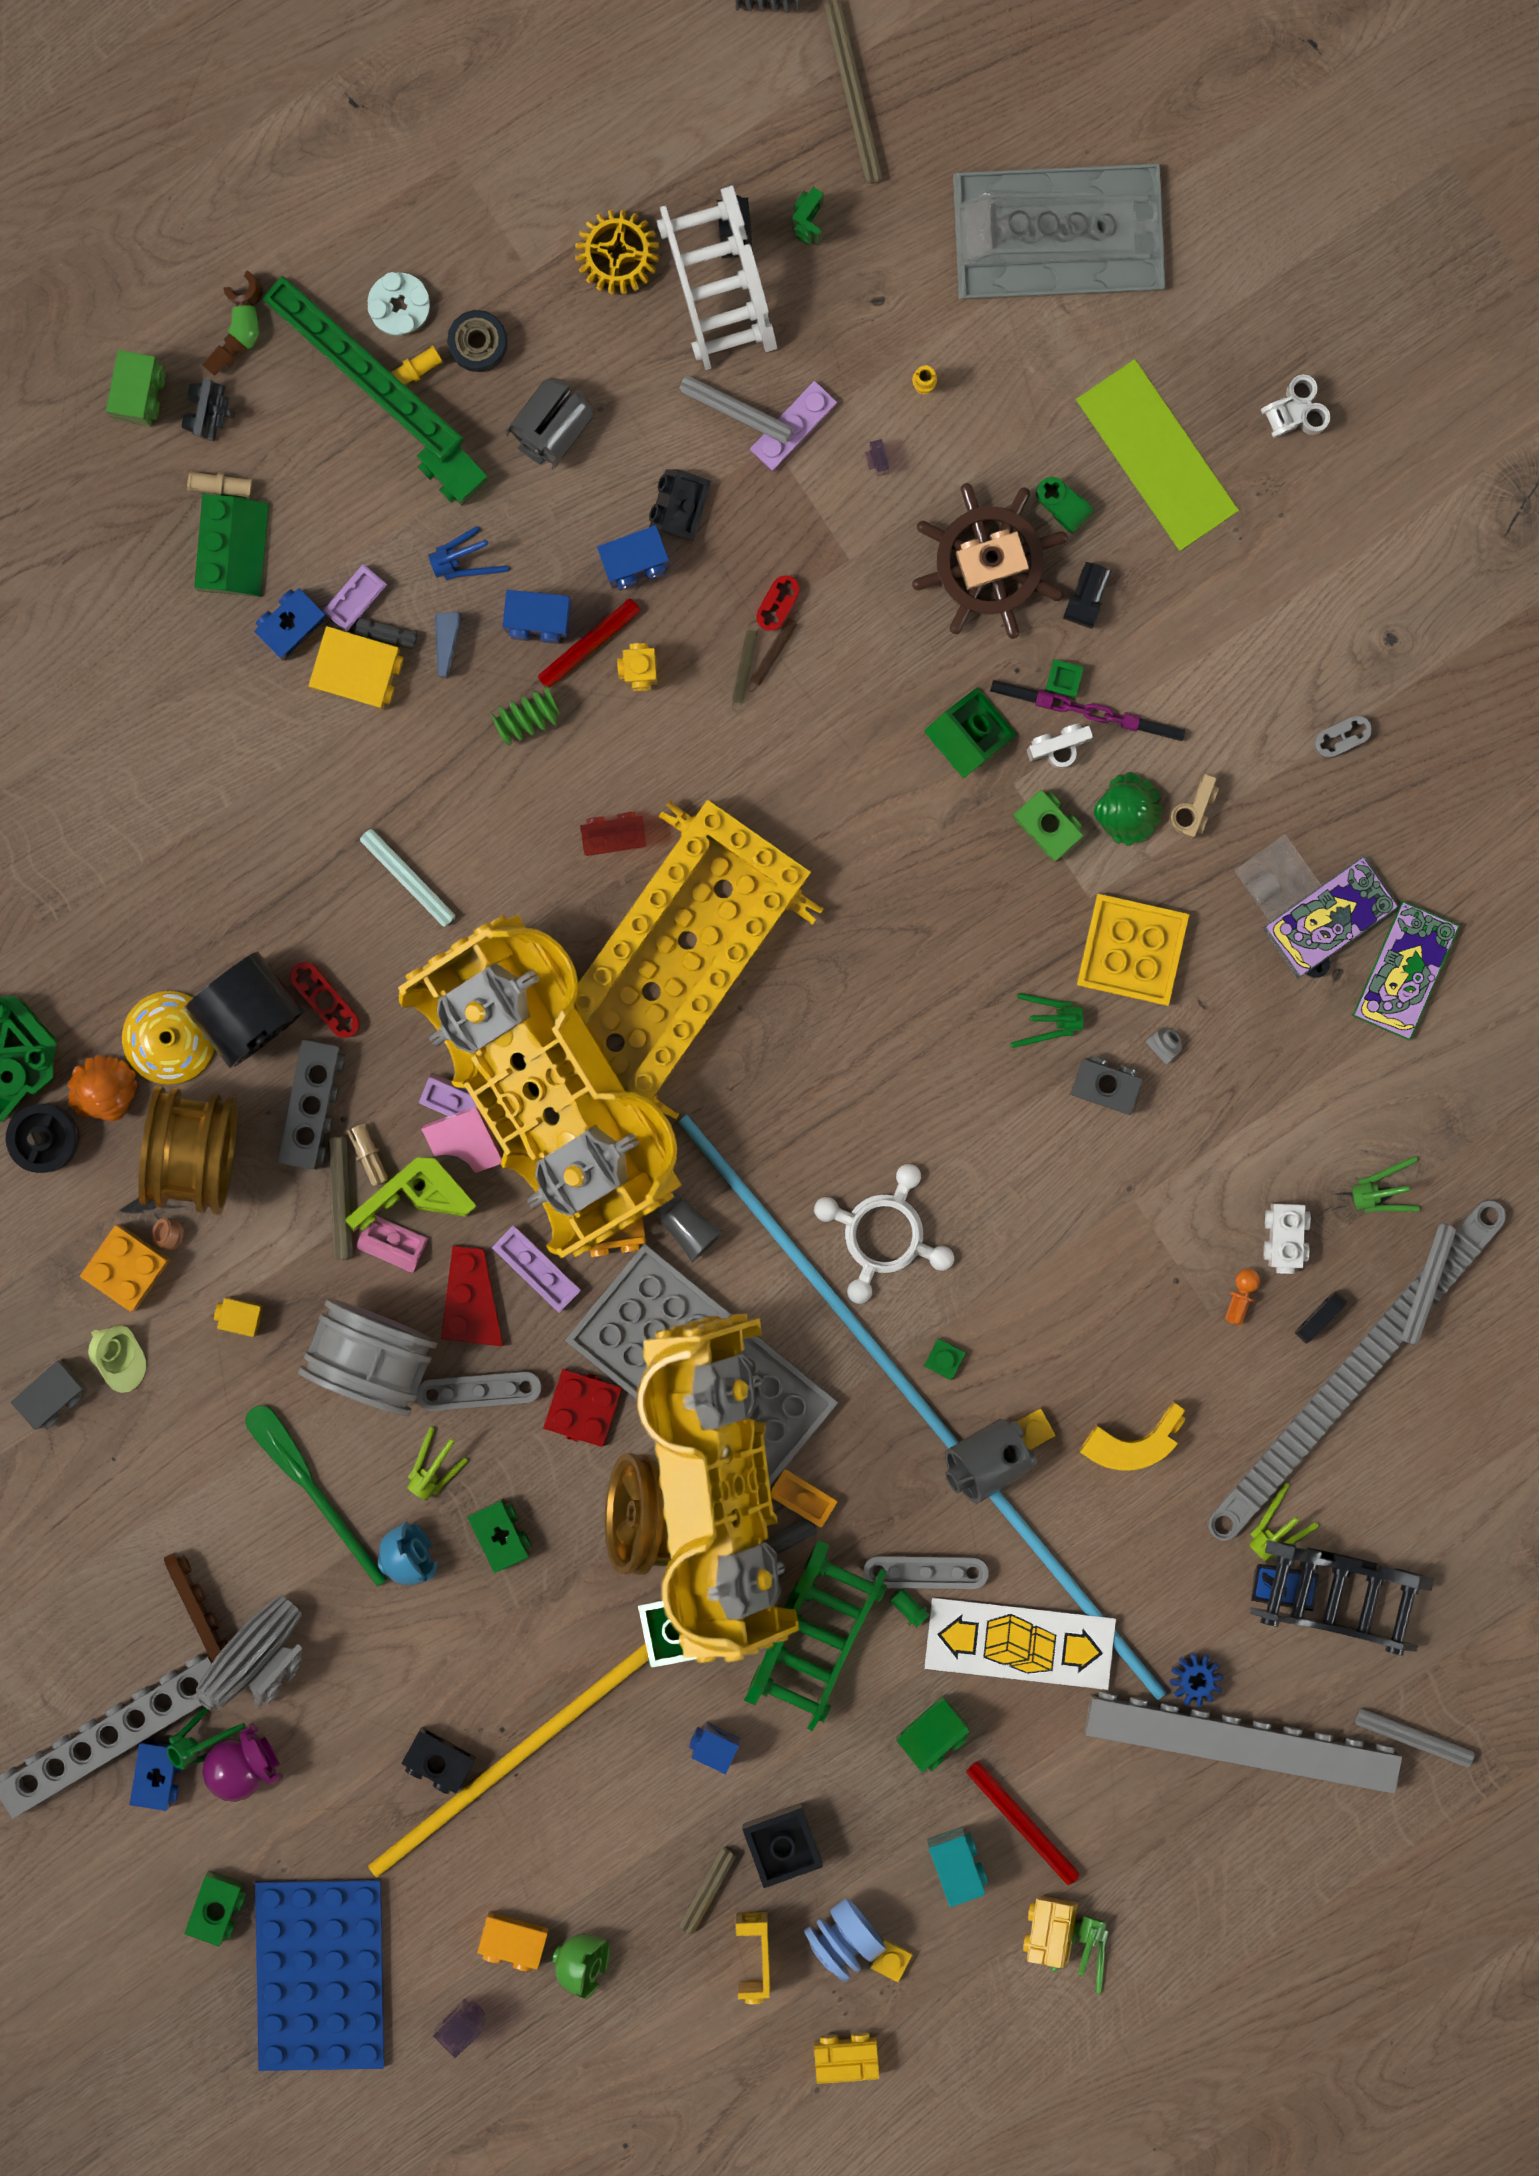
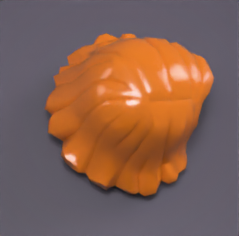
(102, 1088)

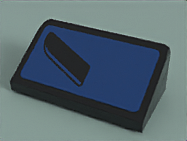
(1263, 1583)

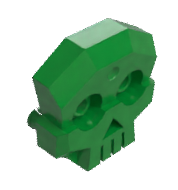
(29, 1064)

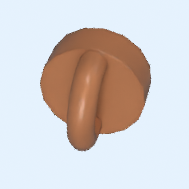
(167, 1234)

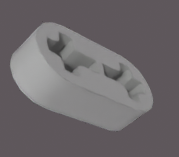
(1345, 743)

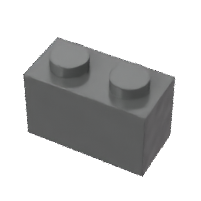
(48, 1395)

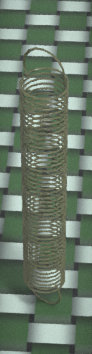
(749, 665)

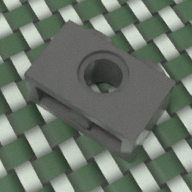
(1087, 1087)

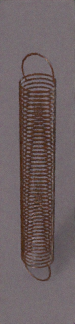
(777, 653)

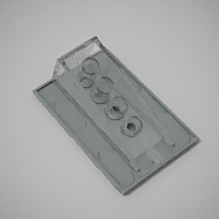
(1059, 231)

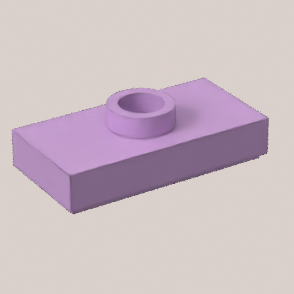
(355, 598)

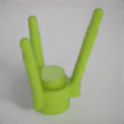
(425, 1482)
(1260, 1539)

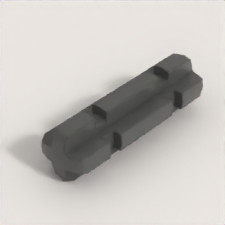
(386, 633)

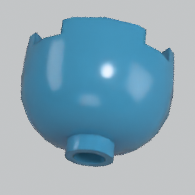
(405, 1555)

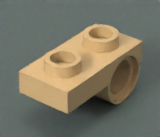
(1205, 794)

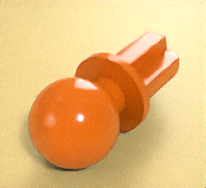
(1247, 1282)

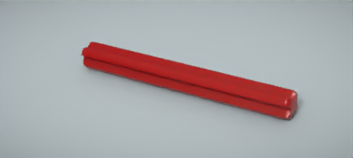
(1022, 1823)

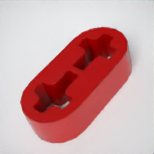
(771, 599)

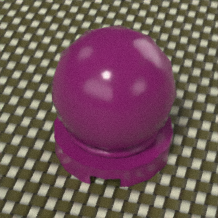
(238, 1766)

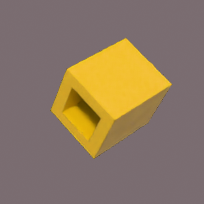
(238, 1316)

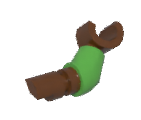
(243, 327)

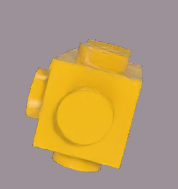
(638, 667)

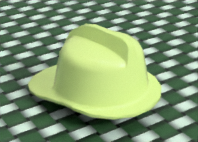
(118, 1357)

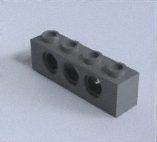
(292, 1150)

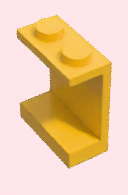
(356, 668)
(753, 1925)

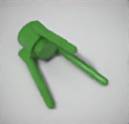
(1368, 1195)
(1091, 1932)

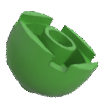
(580, 1962)

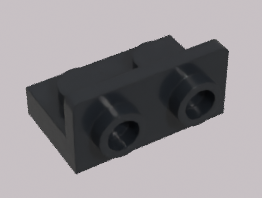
(679, 503)

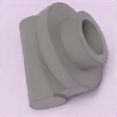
(1165, 1044)

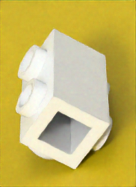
(1286, 1244)

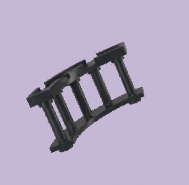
(1342, 1567)

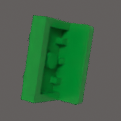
(805, 211)

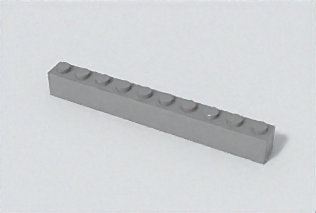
(1243, 1743)

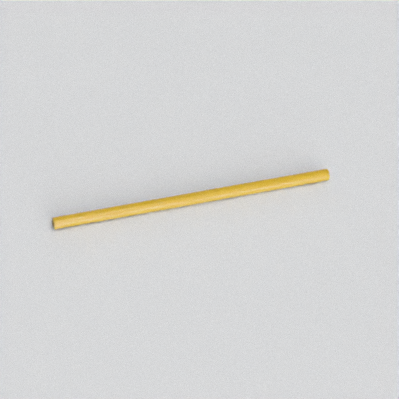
(509, 1761)

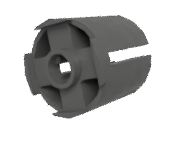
(562, 430)

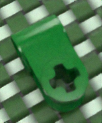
(1069, 507)

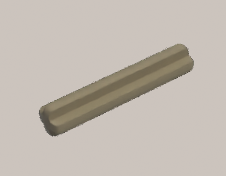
(707, 1890)

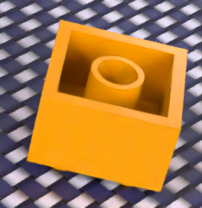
(125, 1268)

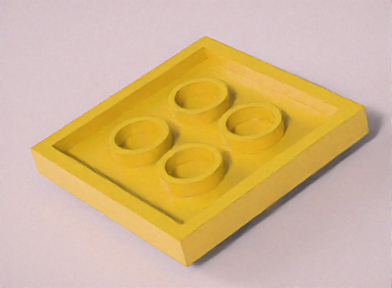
(1132, 949)

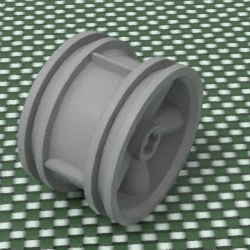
(367, 1357)

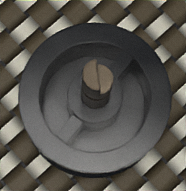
(42, 1138)

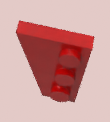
(469, 1301)

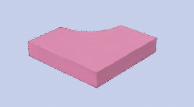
(465, 1137)

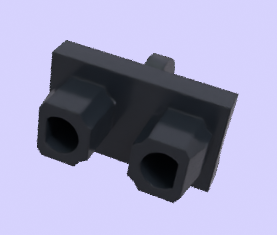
(210, 411)

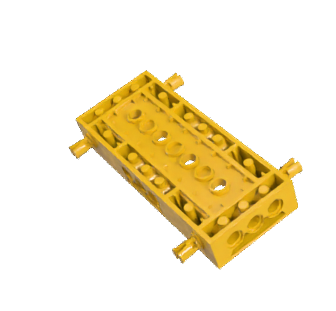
(695, 979)

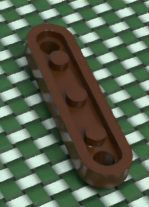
(192, 1598)

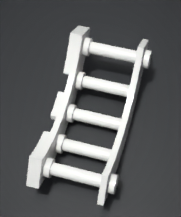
(746, 278)

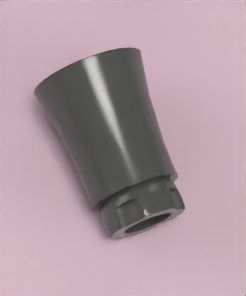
(687, 1226)

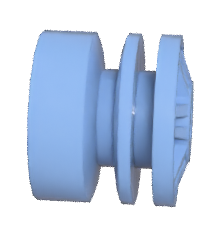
(844, 1940)

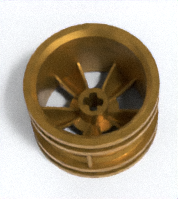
(187, 1150)
(634, 1516)

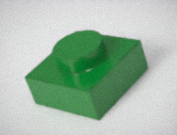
(1064, 678)
(944, 1359)

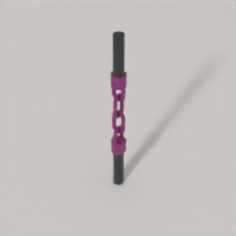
(1128, 721)

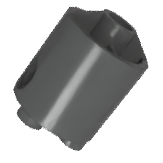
(988, 1460)

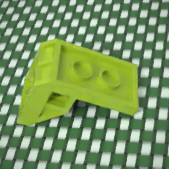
(439, 1195)

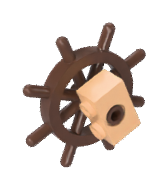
(990, 560)

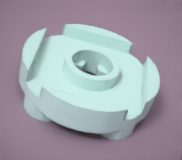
(404, 321)

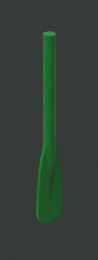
(281, 1448)

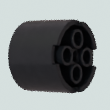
(243, 1009)

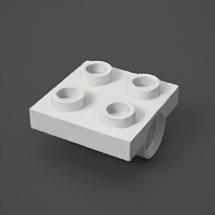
(1046, 745)

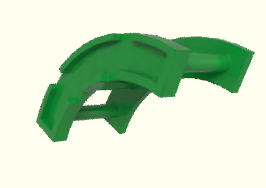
(805, 1590)

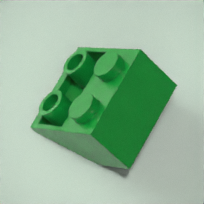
(933, 1735)

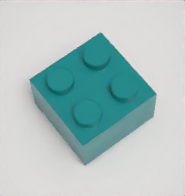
(956, 1867)

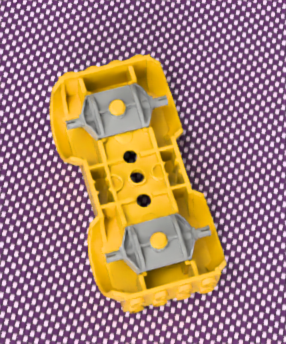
(517, 994)
(714, 1489)

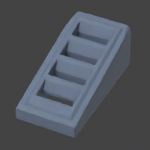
(447, 630)

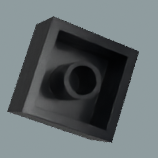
(782, 1845)

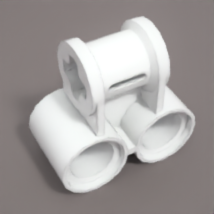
(1292, 411)

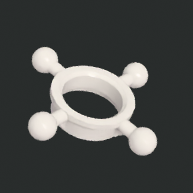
(940, 1257)

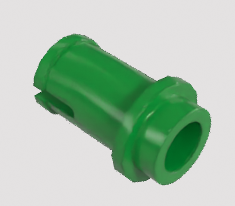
(909, 1608)

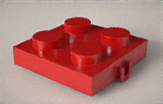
(582, 1407)

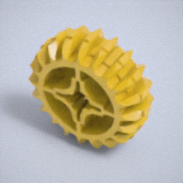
(602, 249)

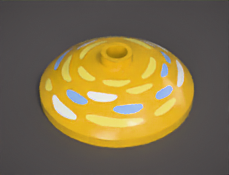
(150, 1057)

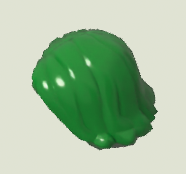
(1129, 809)

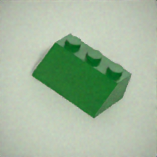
(231, 545)

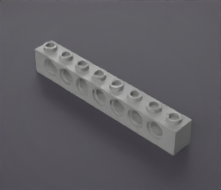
(19, 1799)

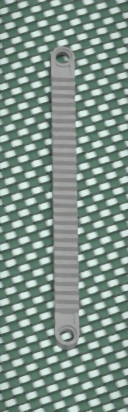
(1347, 1380)

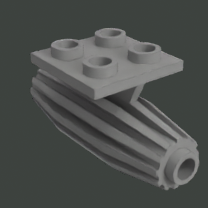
(254, 1658)

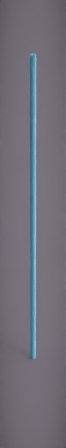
(909, 1392)

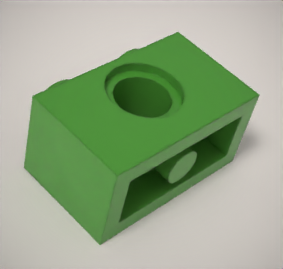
(1030, 818)

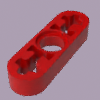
(315, 977)

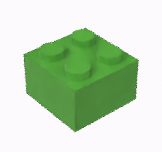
(135, 388)

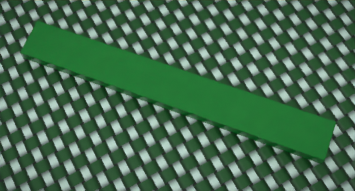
(362, 369)

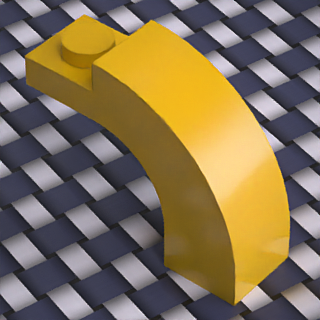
(1138, 1453)

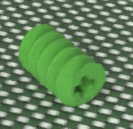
(526, 716)

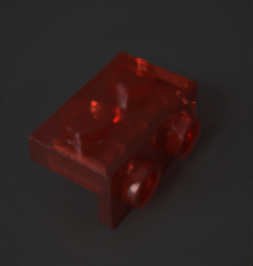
(613, 835)

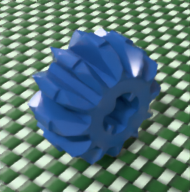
(1199, 1689)

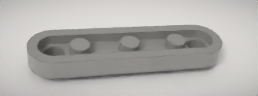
(478, 1391)
(927, 1571)

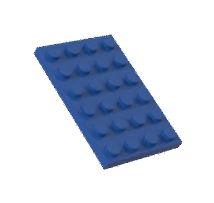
(319, 1974)

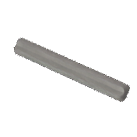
(736, 409)
(1428, 1283)
(1414, 1738)

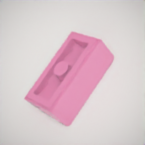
(392, 1244)

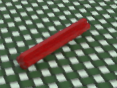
(589, 643)

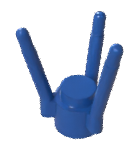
(445, 558)

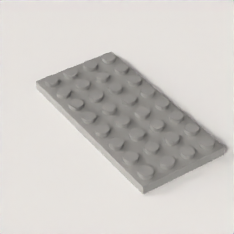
(656, 1296)

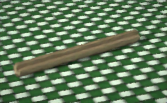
(853, 91)

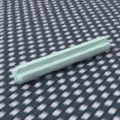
(407, 877)

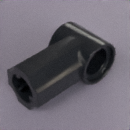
(1085, 602)

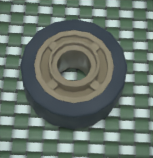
(474, 323)

